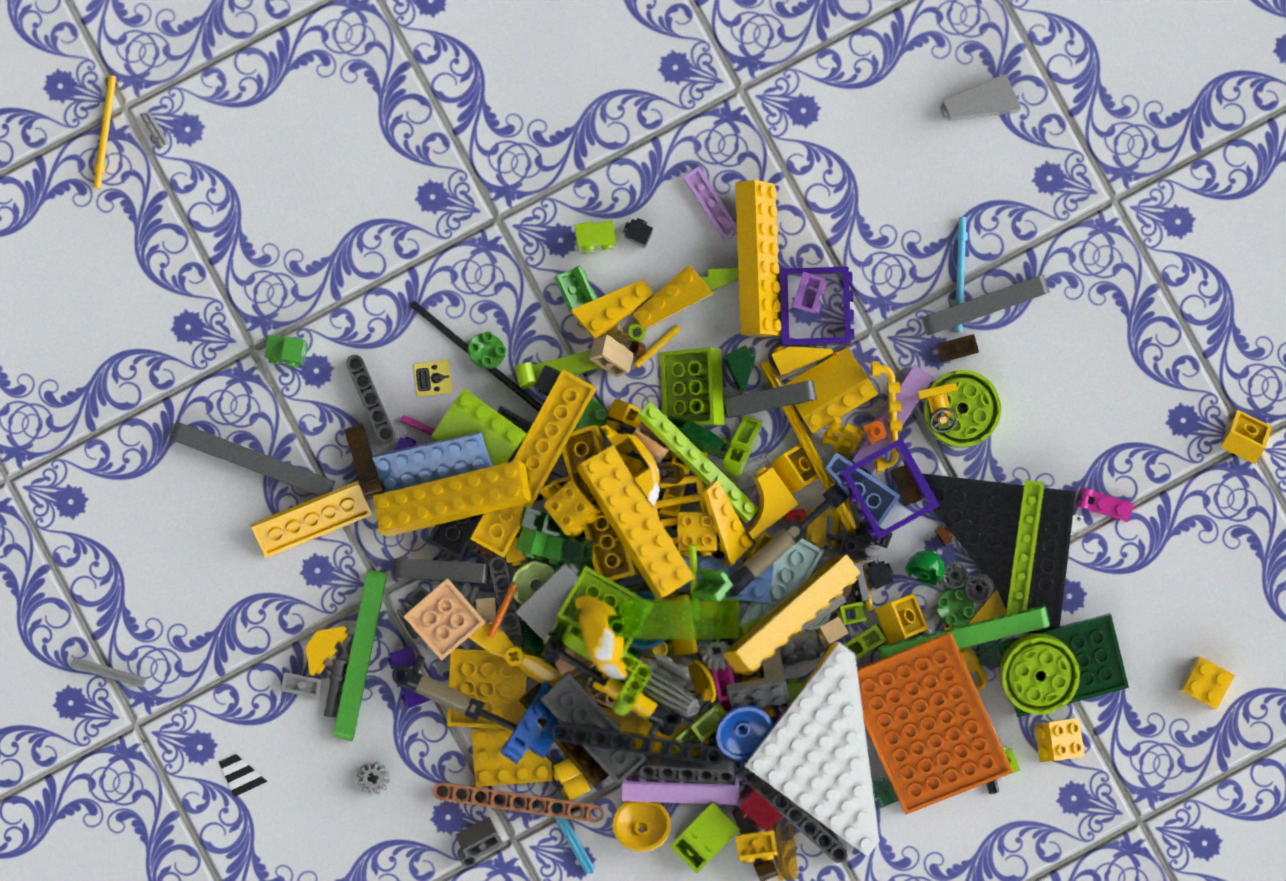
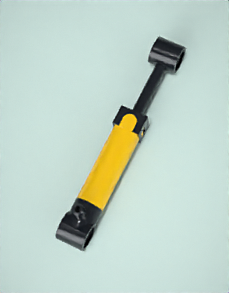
(662, 720)

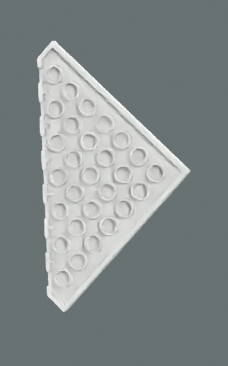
(821, 753)

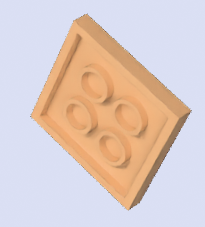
(444, 619)

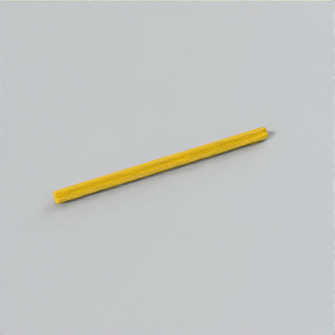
(808, 446)

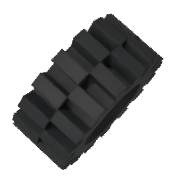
(862, 532)

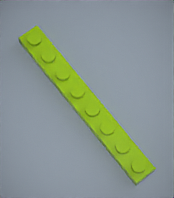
(695, 459)
(1025, 546)

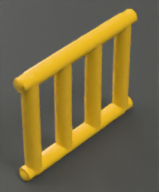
(680, 500)

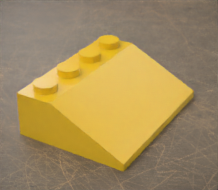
(839, 390)

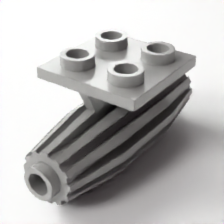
(670, 692)

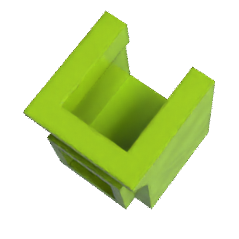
(859, 613)

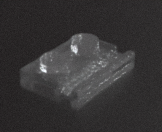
(745, 480)

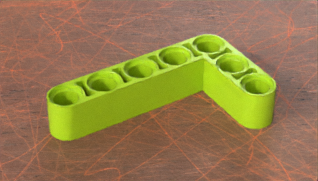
(575, 364)
(637, 671)

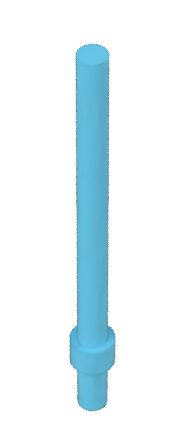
(961, 237)

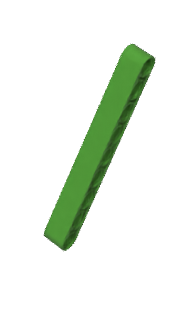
(980, 631)
(360, 655)

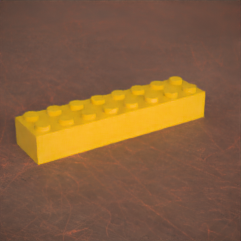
(758, 259)
(452, 498)
(635, 522)
(609, 554)
(791, 614)

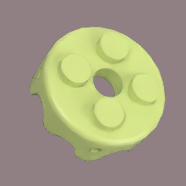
(528, 572)

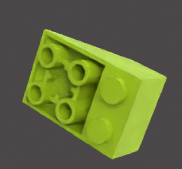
(704, 837)

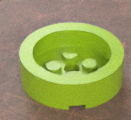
(982, 412)
(1035, 654)

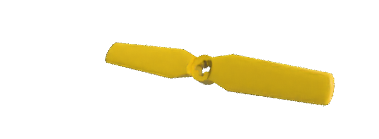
(502, 646)

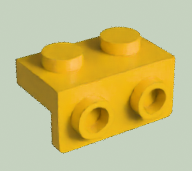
(756, 845)

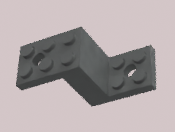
(773, 688)

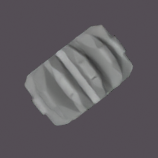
(713, 657)
(370, 784)

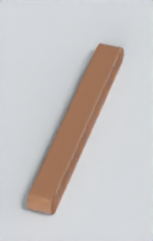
(509, 802)

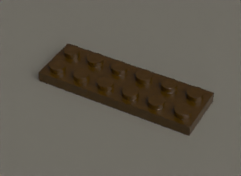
(575, 752)

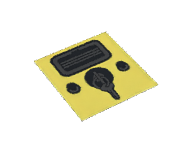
(433, 378)

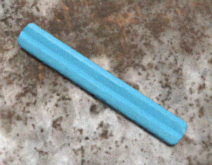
(573, 841)

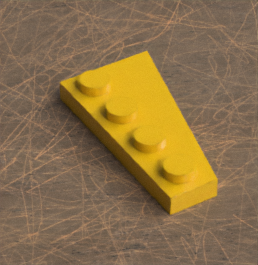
(681, 292)
(610, 309)
(726, 522)

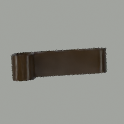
(363, 461)
(764, 868)

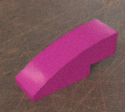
(721, 680)

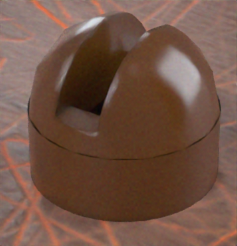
(637, 348)

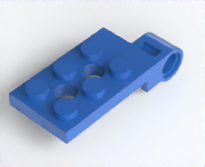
(528, 732)

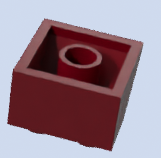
(758, 809)

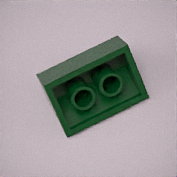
(740, 366)

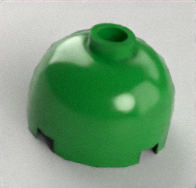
(926, 566)

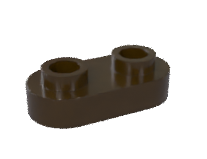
(668, 471)

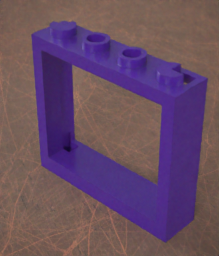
(784, 311)
(916, 475)

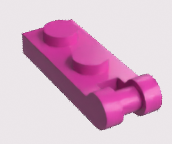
(1106, 505)

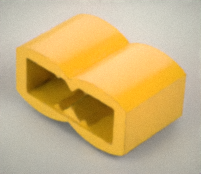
(571, 778)

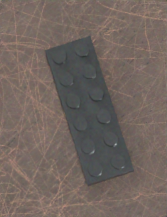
(574, 705)

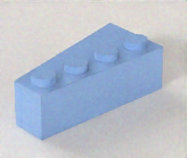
(876, 494)

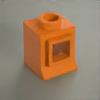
(875, 431)

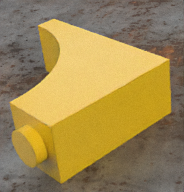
(774, 500)

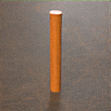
(502, 610)

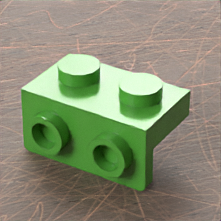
(575, 287)
(713, 585)

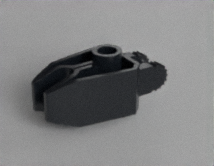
(852, 546)

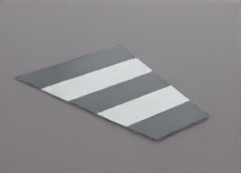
(240, 775)

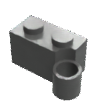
(477, 841)

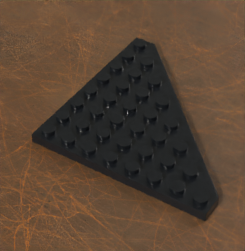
(986, 523)

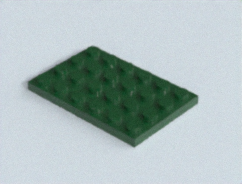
(1096, 653)

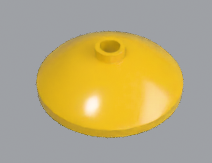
(637, 816)

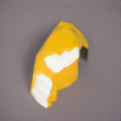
(646, 478)
(600, 641)
(698, 672)

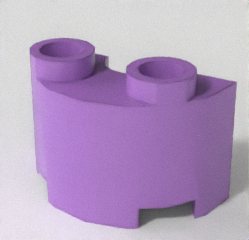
(809, 292)

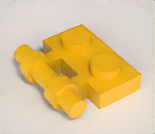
(848, 437)

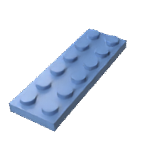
(431, 461)
(756, 592)

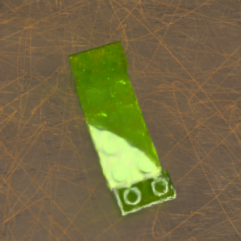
(680, 619)

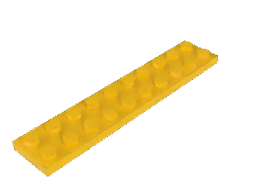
(539, 454)

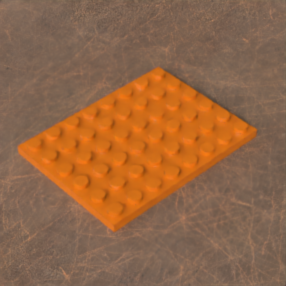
(929, 724)

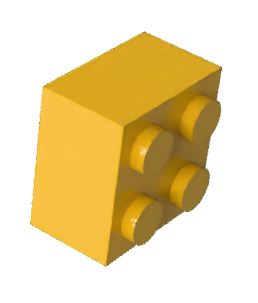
(1207, 682)

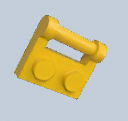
(817, 529)

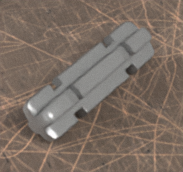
(154, 129)

